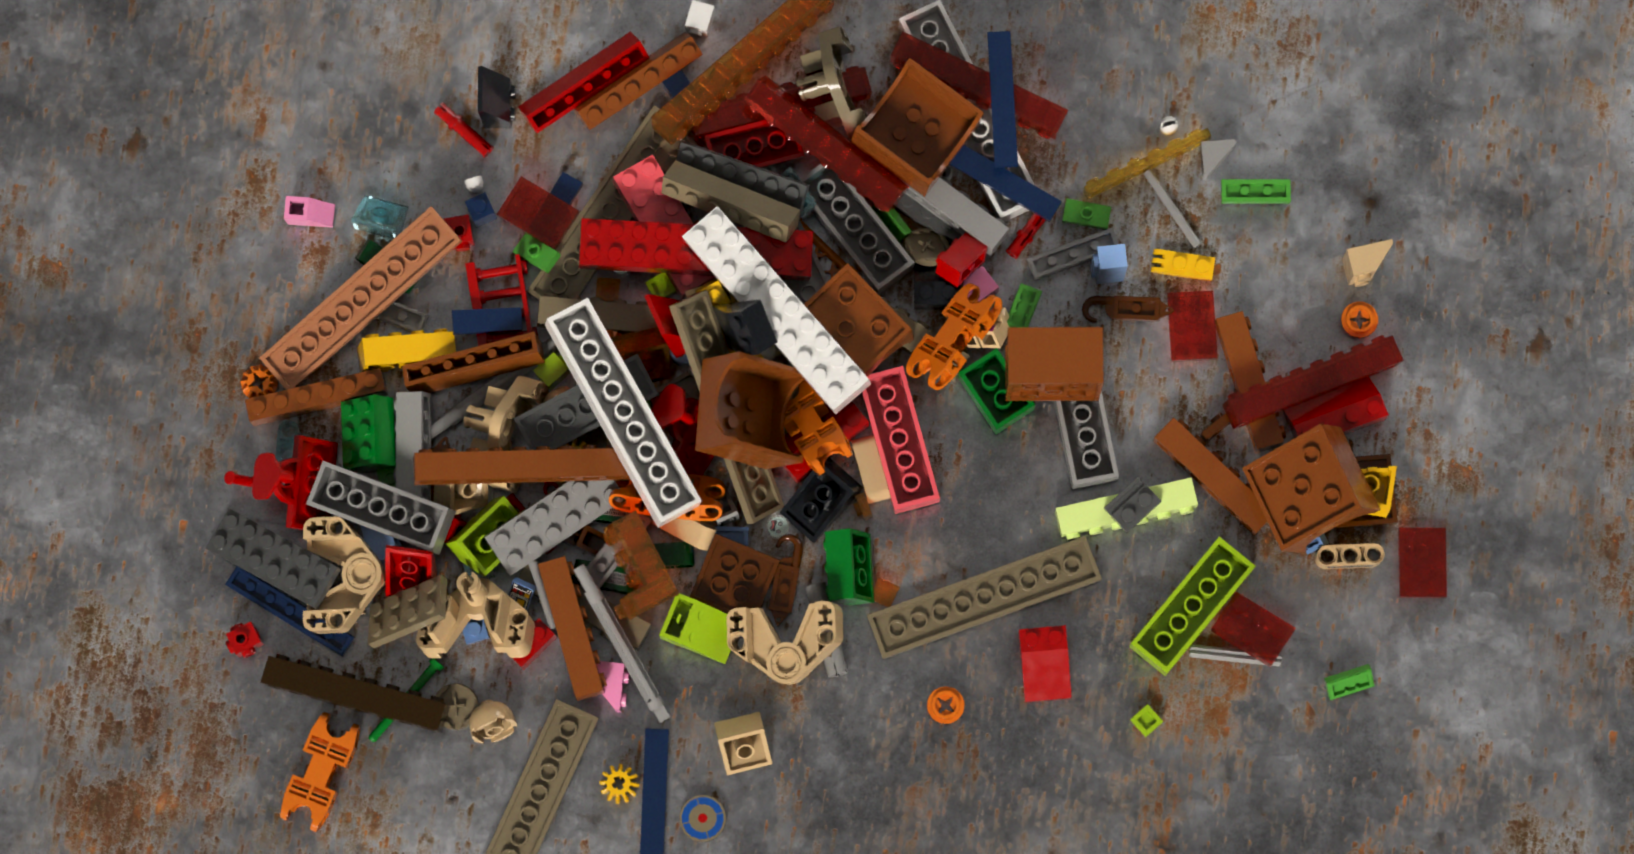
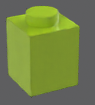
(552, 371)

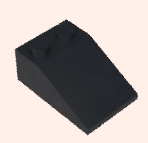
(495, 99)
(930, 289)
(745, 326)
(821, 500)

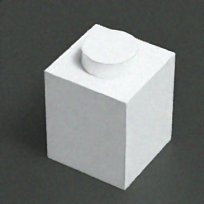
(699, 19)

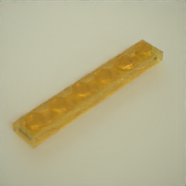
(1136, 166)

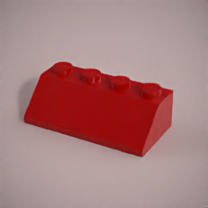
(755, 144)
(1347, 407)
(851, 423)

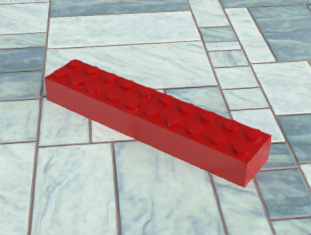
(661, 249)

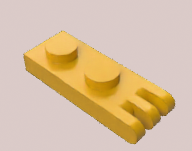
(1183, 265)

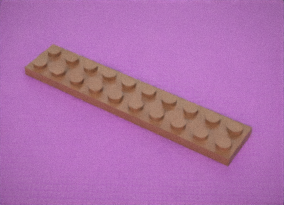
(360, 299)

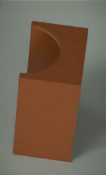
(917, 127)
(859, 319)
(1054, 364)
(745, 410)
(1310, 487)

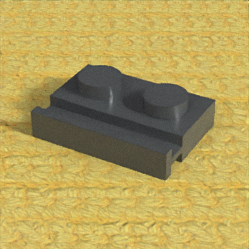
(1132, 505)

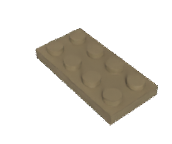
(407, 611)

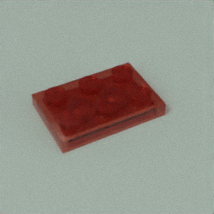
(538, 213)
(1192, 326)
(1422, 562)
(1253, 629)

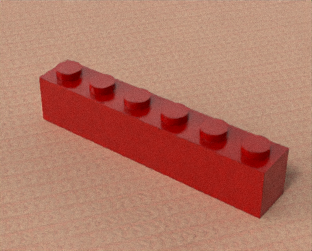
(583, 82)

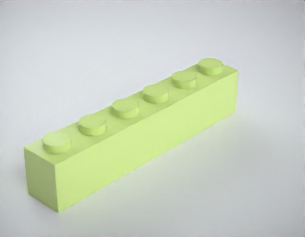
(1092, 518)

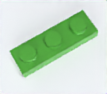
(1255, 191)

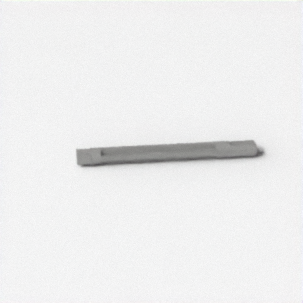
(478, 397)
(621, 644)

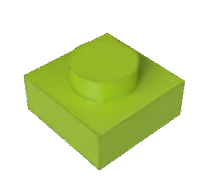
(660, 286)
(1146, 720)

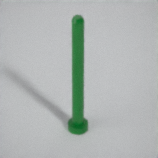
(417, 686)

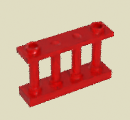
(480, 297)

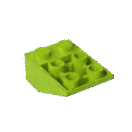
(697, 628)

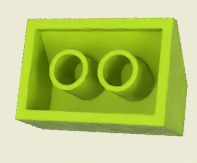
(469, 541)

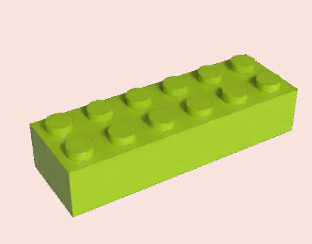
(1192, 606)

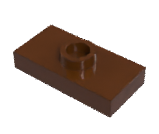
(1218, 422)

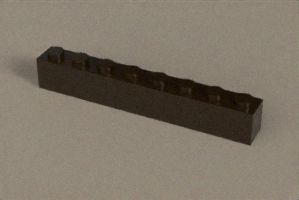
(355, 694)

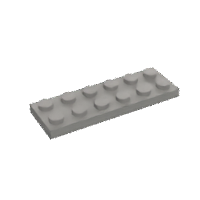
(549, 522)

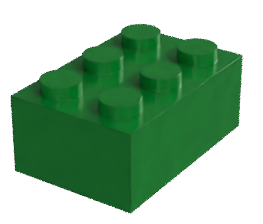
(986, 386)
(368, 433)
(849, 567)

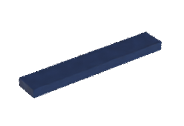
(1002, 99)
(1006, 183)
(284, 608)
(654, 791)

